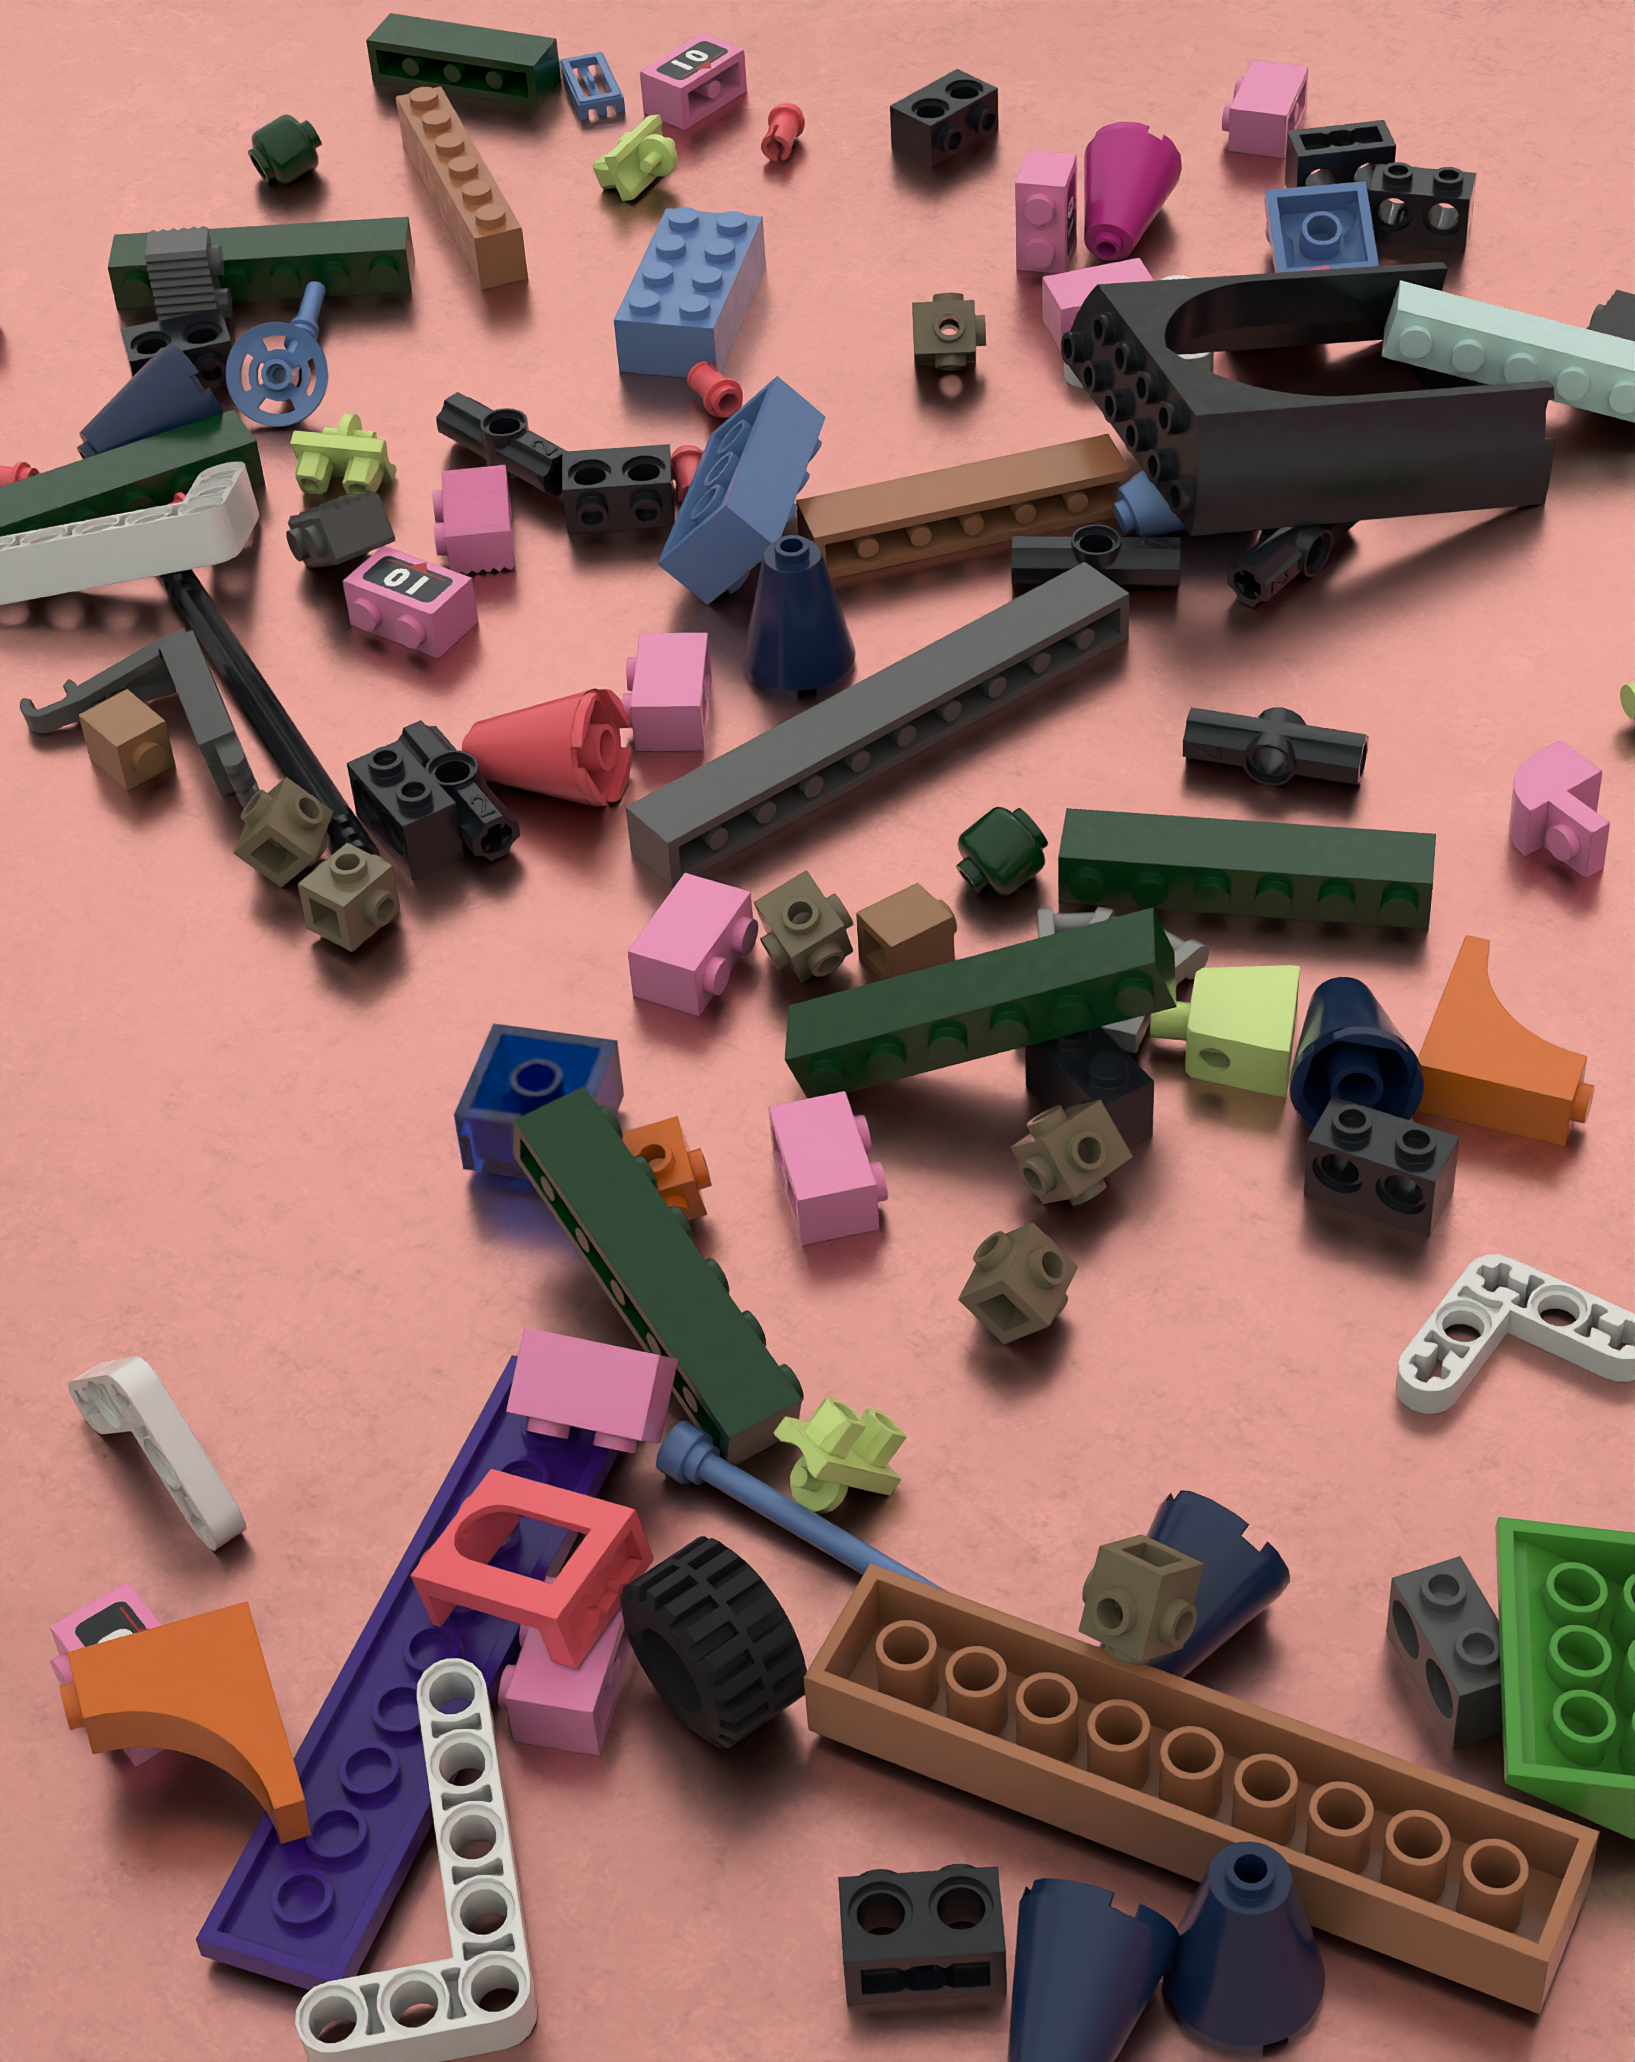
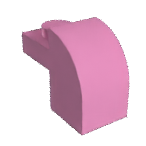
(1557, 808)

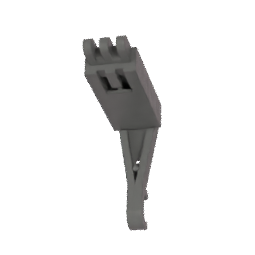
(156, 672)

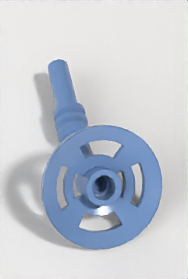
(281, 365)

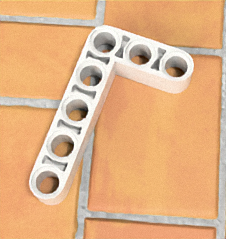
(136, 544)
(469, 1890)

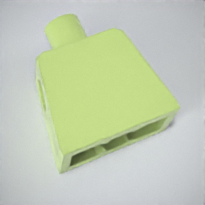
(1237, 1026)

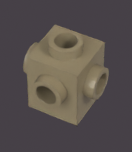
(943, 313)
(283, 831)
(349, 896)
(804, 928)
(1070, 1153)
(1018, 1282)
(1140, 1599)

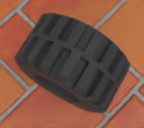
(714, 1641)

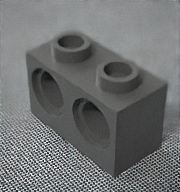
(1449, 1648)

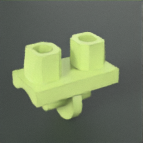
(637, 159)
(341, 453)
(841, 1453)

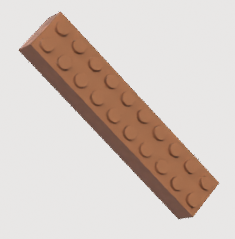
(1186, 1770)

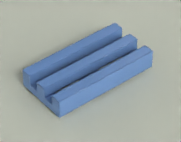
(595, 100)

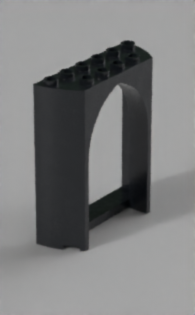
(1279, 459)

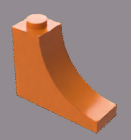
(1491, 1068)
(195, 1692)

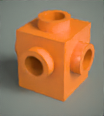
(677, 1169)

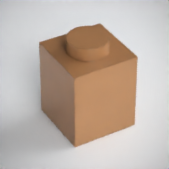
(127, 739)
(906, 933)

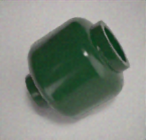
(285, 150)
(1001, 851)

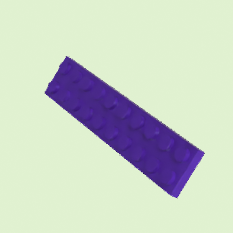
(319, 1900)

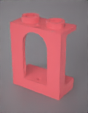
(582, 1596)

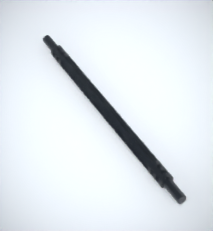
(264, 707)

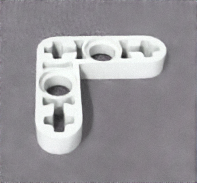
(1498, 1314)
(131, 1397)

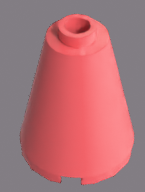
(557, 748)

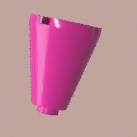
(1125, 186)

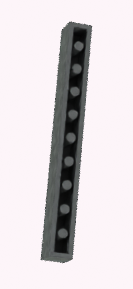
(876, 724)

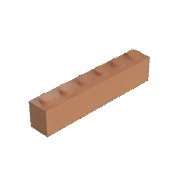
(462, 188)
(964, 506)

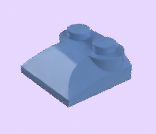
(1320, 227)

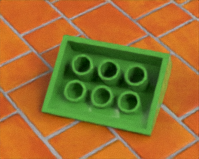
(1569, 1666)

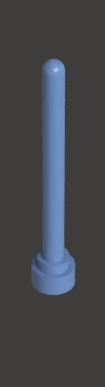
(691, 1457)

